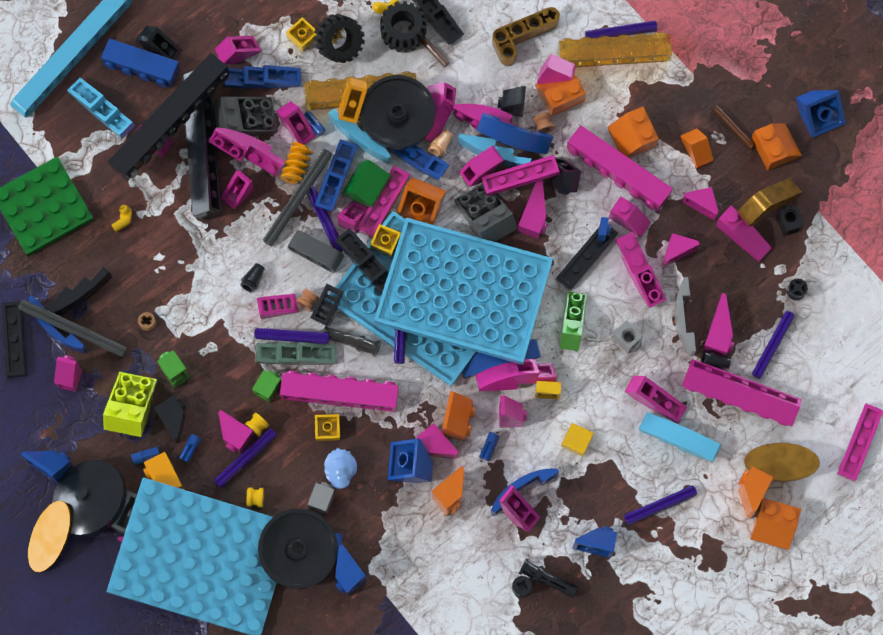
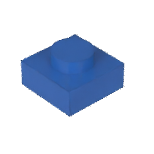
(604, 229)

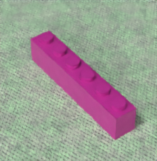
(619, 168)
(339, 392)
(741, 393)

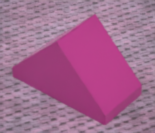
(556, 70)
(237, 190)
(702, 201)
(351, 216)
(679, 248)

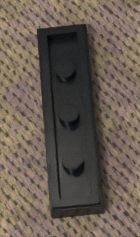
(584, 259)
(13, 340)

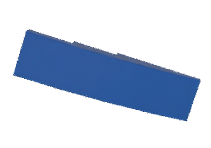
(263, 78)
(336, 175)
(482, 362)

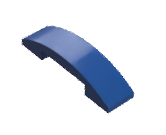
(513, 135)
(422, 161)
(70, 342)
(543, 477)

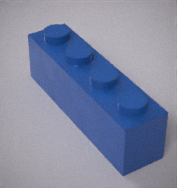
(140, 63)

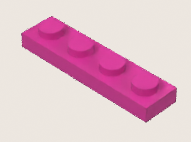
(520, 175)
(378, 213)
(860, 442)

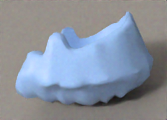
(340, 468)

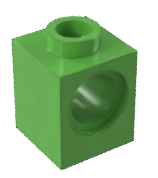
(267, 385)

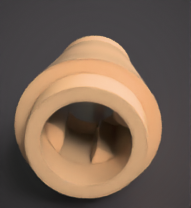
(440, 144)

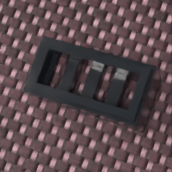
(318, 308)

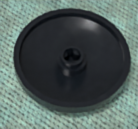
(397, 112)
(94, 494)
(297, 548)

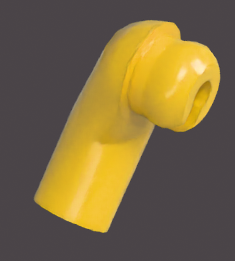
(379, 7)
(125, 218)

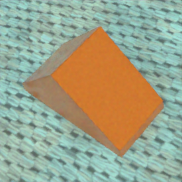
(697, 147)

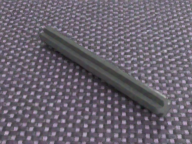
(297, 197)
(71, 327)

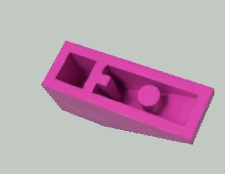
(534, 215)
(745, 236)
(720, 331)
(655, 398)
(511, 413)
(518, 509)

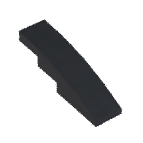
(440, 19)
(363, 259)
(85, 289)

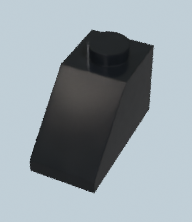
(157, 42)
(513, 101)
(568, 179)
(172, 416)

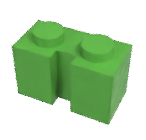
(173, 368)

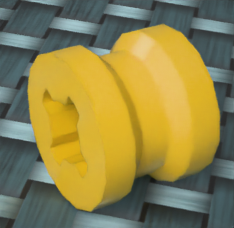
(257, 424)
(255, 497)

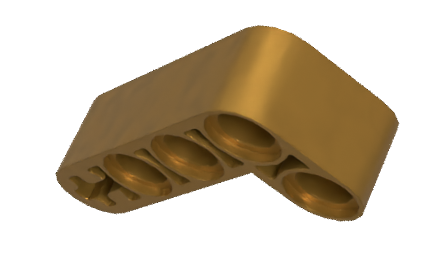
(528, 32)
(769, 200)

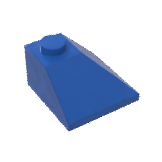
(821, 111)
(49, 462)
(409, 462)
(597, 542)
(348, 573)

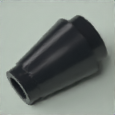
(252, 278)
(716, 359)

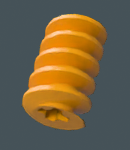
(295, 163)

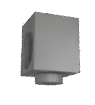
(627, 329)
(321, 497)

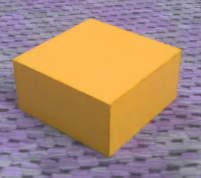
(301, 34)
(385, 240)
(548, 390)
(327, 427)
(577, 439)

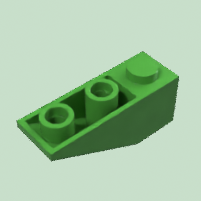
(573, 321)

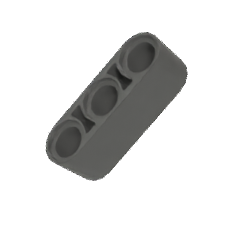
(315, 251)

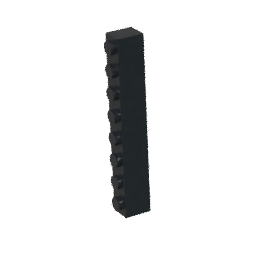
(169, 117)
(203, 161)

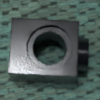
(788, 228)

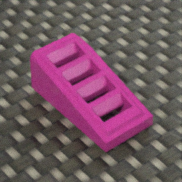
(278, 312)

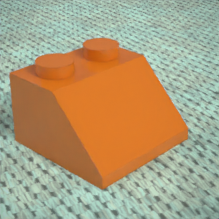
(561, 95)
(633, 133)
(775, 145)
(421, 201)
(457, 417)
(752, 489)
(449, 492)
(775, 523)

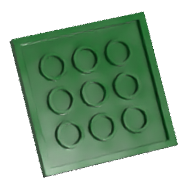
(43, 206)

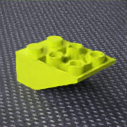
(129, 404)

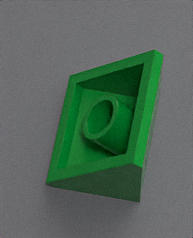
(366, 183)

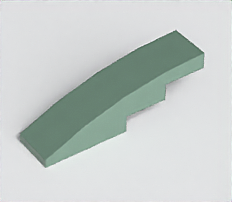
(295, 354)

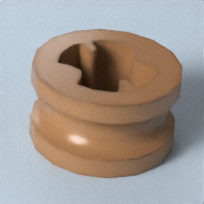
(145, 327)

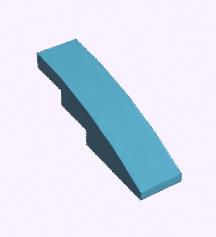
(101, 108)
(359, 138)
(479, 144)
(680, 437)

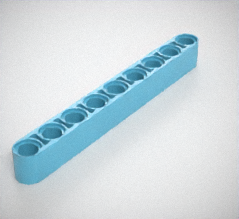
(68, 55)

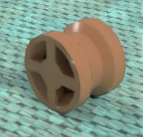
(544, 122)
(307, 300)

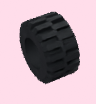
(399, 13)
(351, 45)

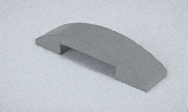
(686, 339)

